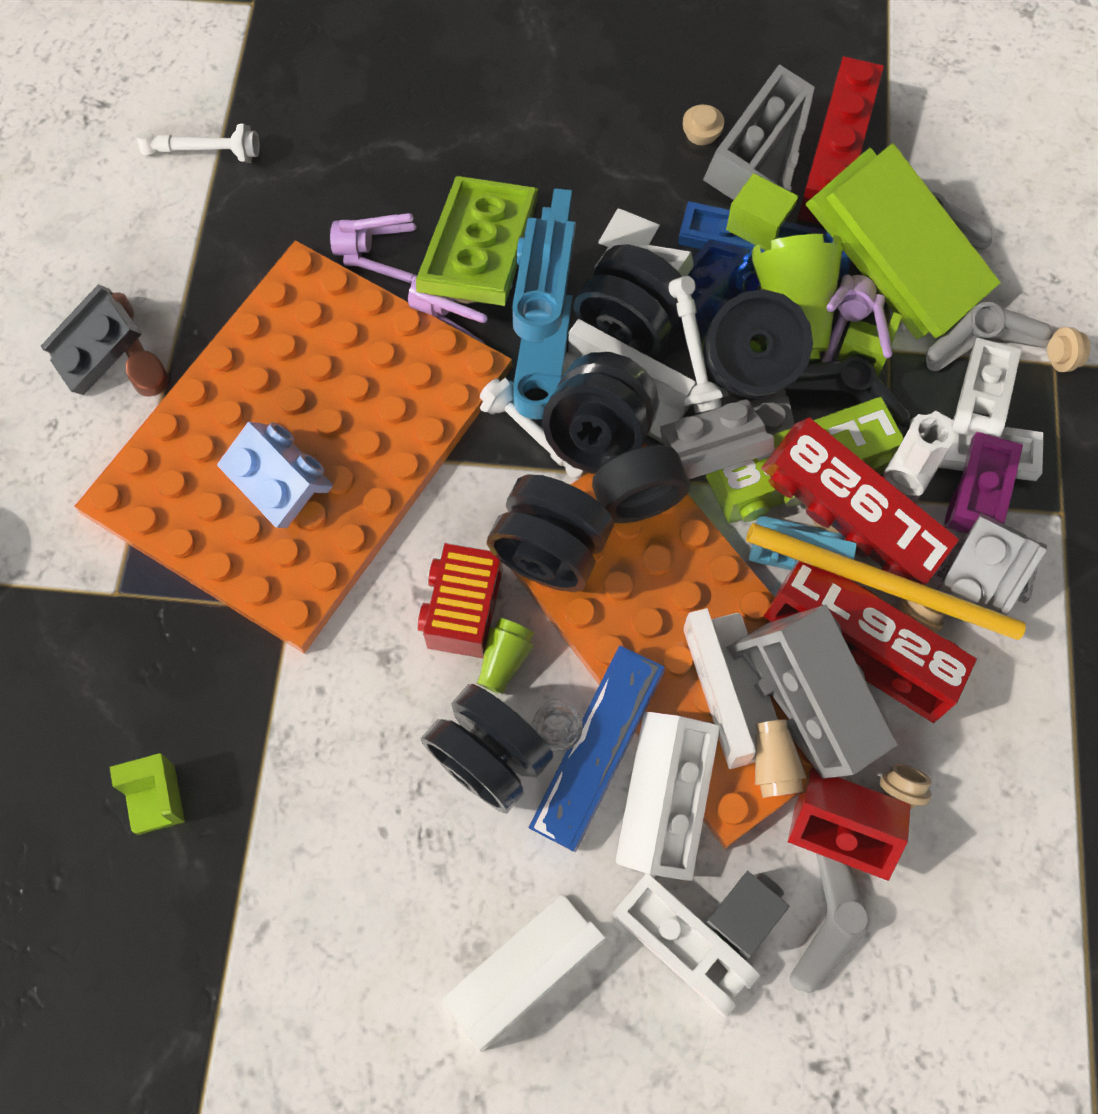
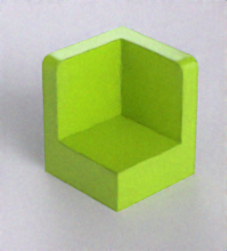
(760, 211)
(864, 341)
(150, 793)

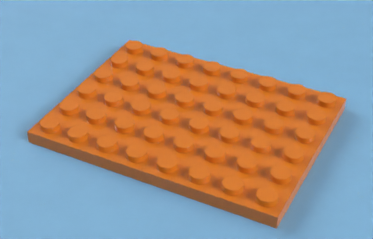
(360, 389)

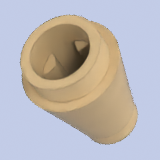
(777, 760)

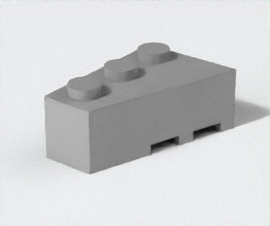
(765, 136)
(819, 689)

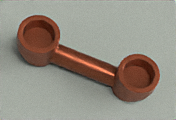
(142, 366)

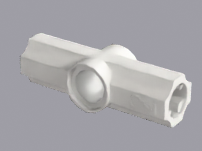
(920, 454)

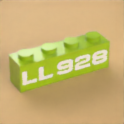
(863, 429)

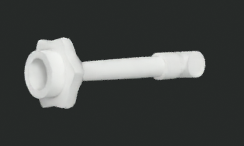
(243, 143)
(705, 394)
(498, 397)

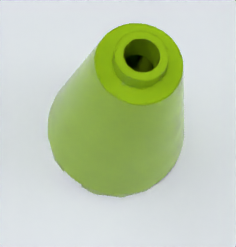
(807, 274)

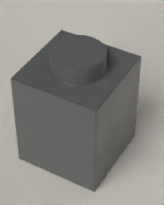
(748, 913)

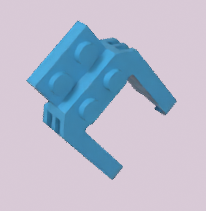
(541, 296)

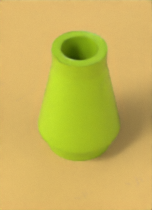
(504, 654)

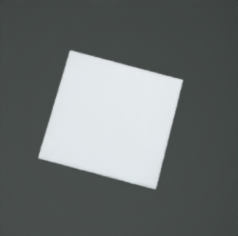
(628, 228)

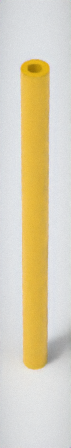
(885, 581)

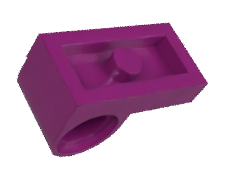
(985, 482)

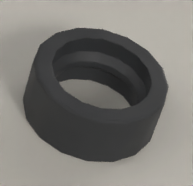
(641, 483)

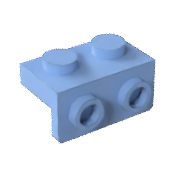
(273, 471)

